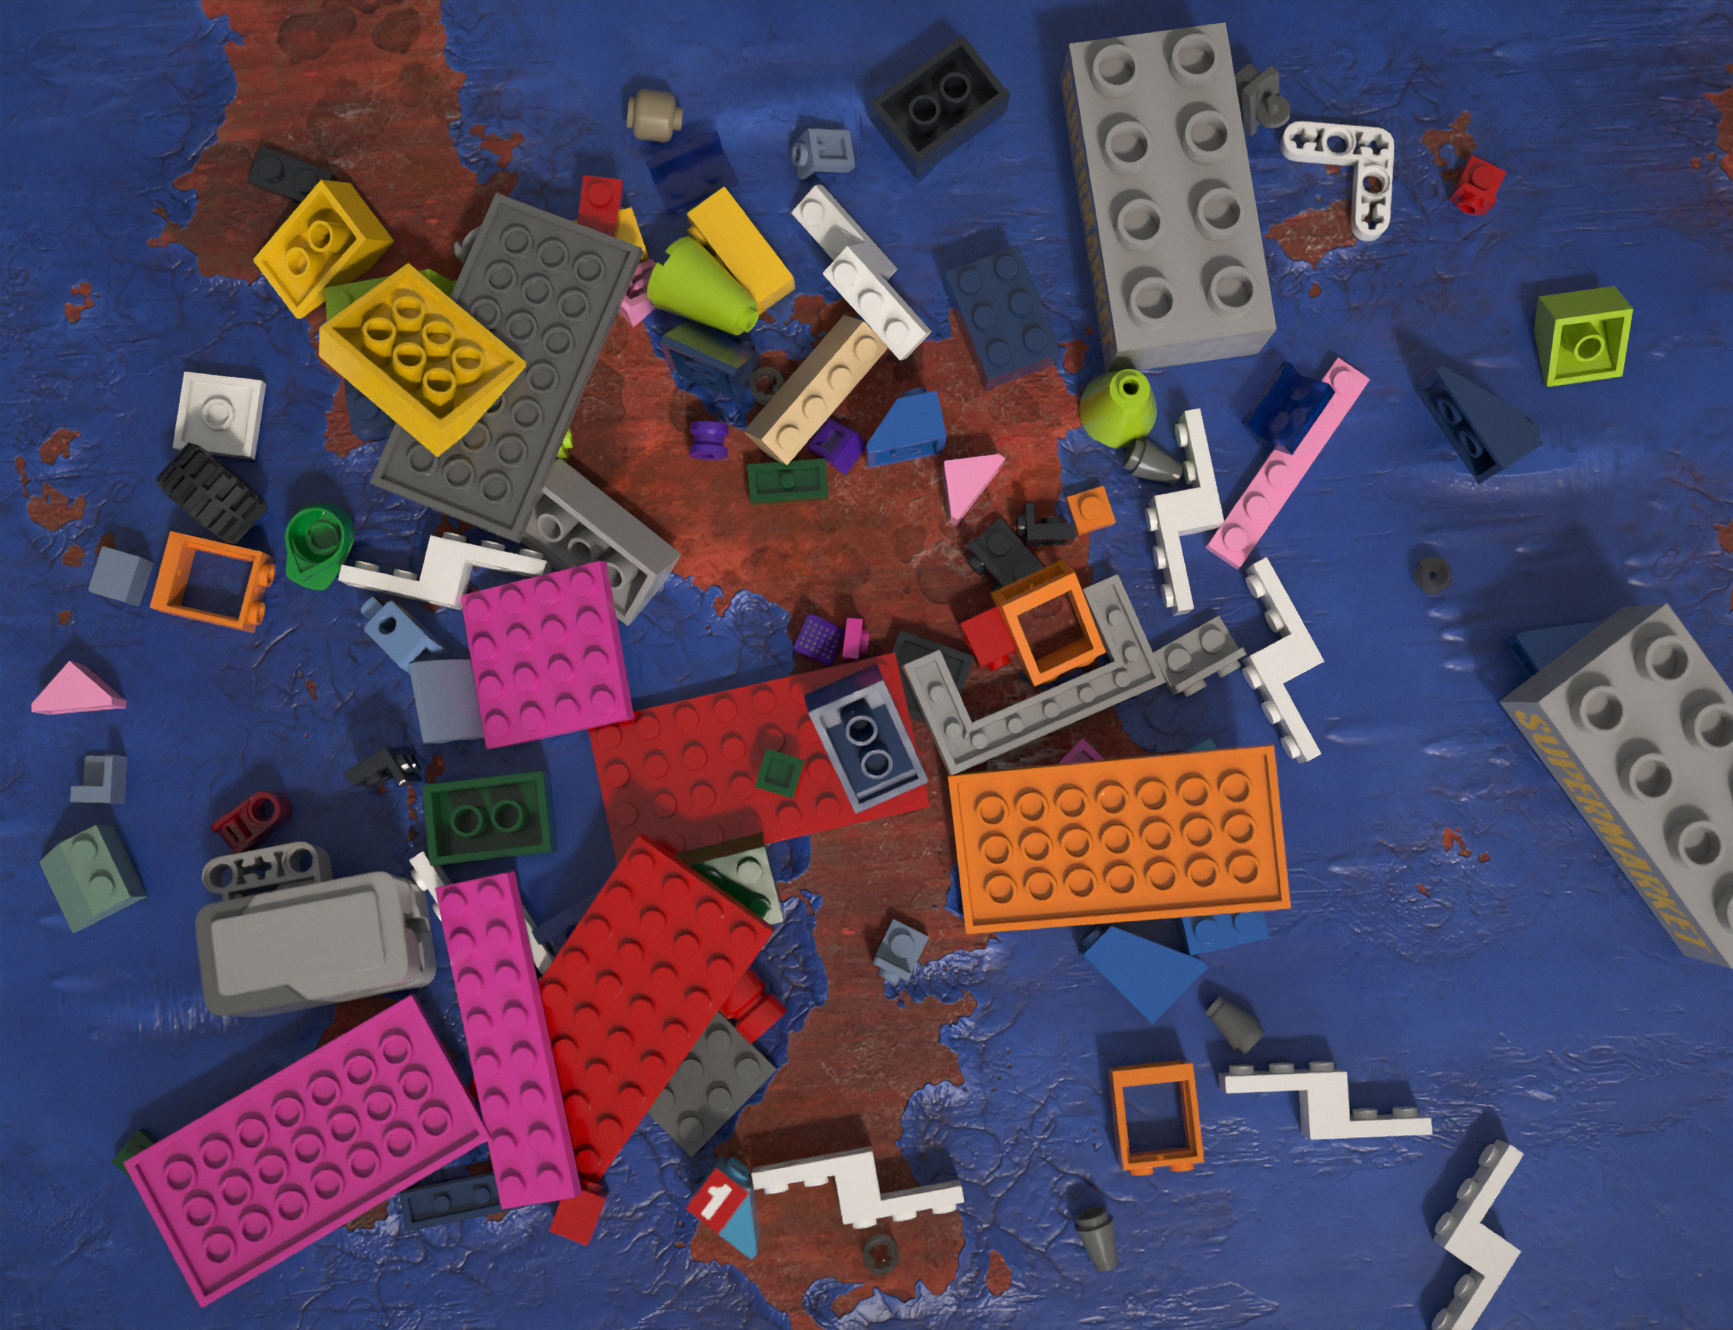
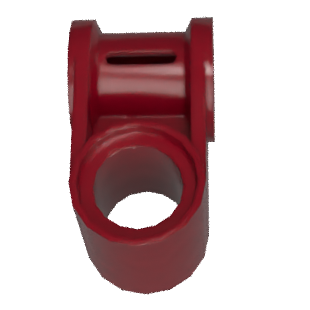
(247, 827)

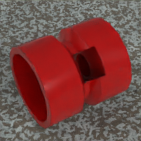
(752, 1007)

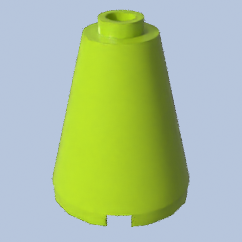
(701, 289)
(1118, 408)

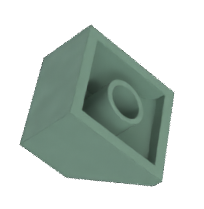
(92, 876)

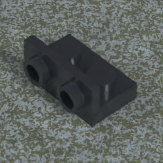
(1001, 556)
(383, 768)

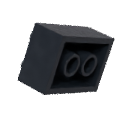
(939, 106)

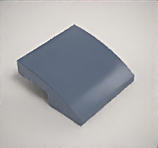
(446, 700)

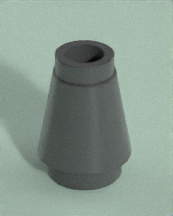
(1151, 463)
(1235, 1024)
(1097, 1235)

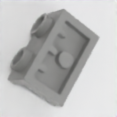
(1198, 656)

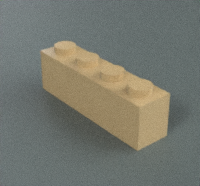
(816, 389)

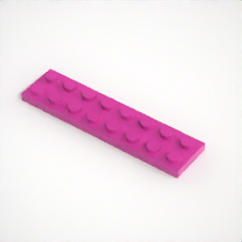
(508, 1040)

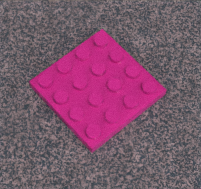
(547, 656)

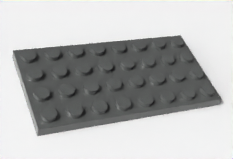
(552, 300)

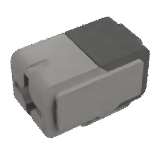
(310, 937)

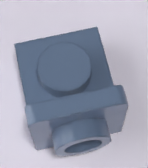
(823, 152)
(899, 952)

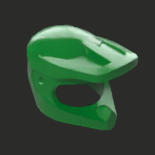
(318, 544)

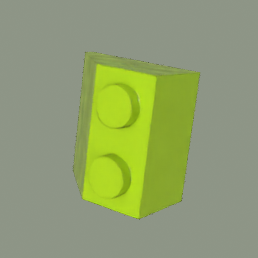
(1582, 335)

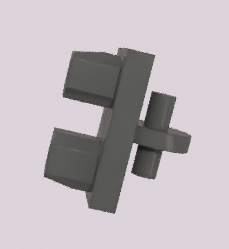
(1260, 99)

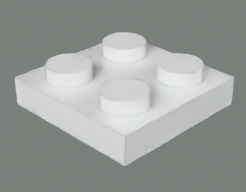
(220, 414)

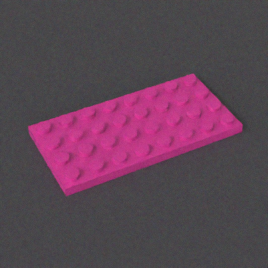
(307, 1150)

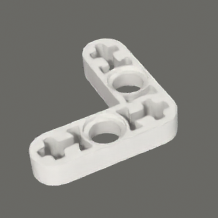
(1363, 161)

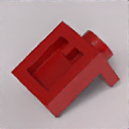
(1477, 187)

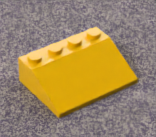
(419, 358)

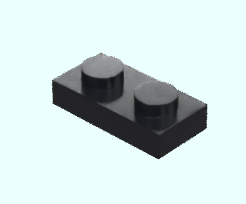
(285, 175)

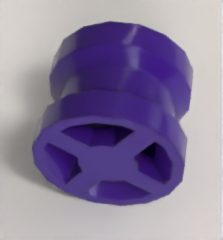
(708, 440)

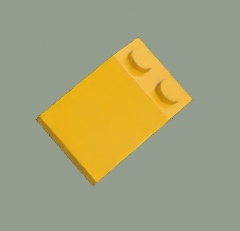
(322, 245)

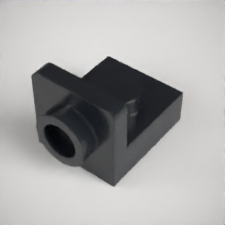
(1049, 533)

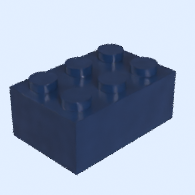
(1001, 318)

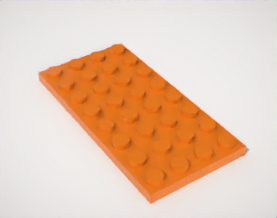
(1120, 840)

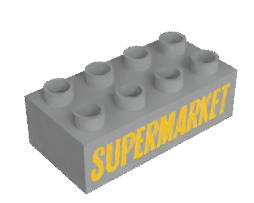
(1166, 198)
(1646, 755)

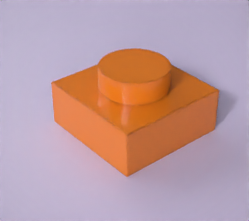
(1090, 510)

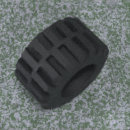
(211, 493)

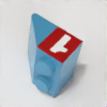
(728, 1204)

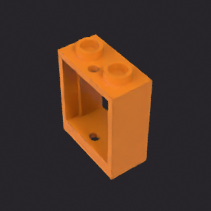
(175, 574)
(1034, 591)
(1151, 1073)

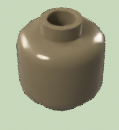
(654, 115)

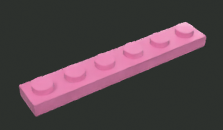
(1283, 472)

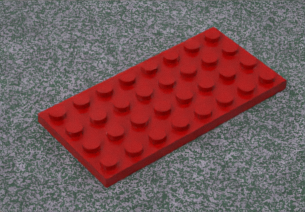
(693, 765)
(639, 992)

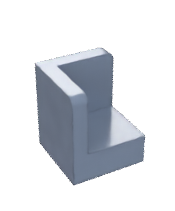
(120, 576)
(103, 780)

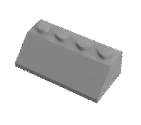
(583, 525)

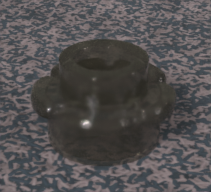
(1440, 568)

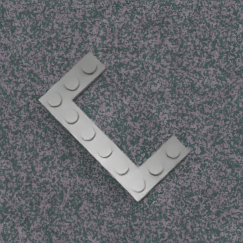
(967, 743)

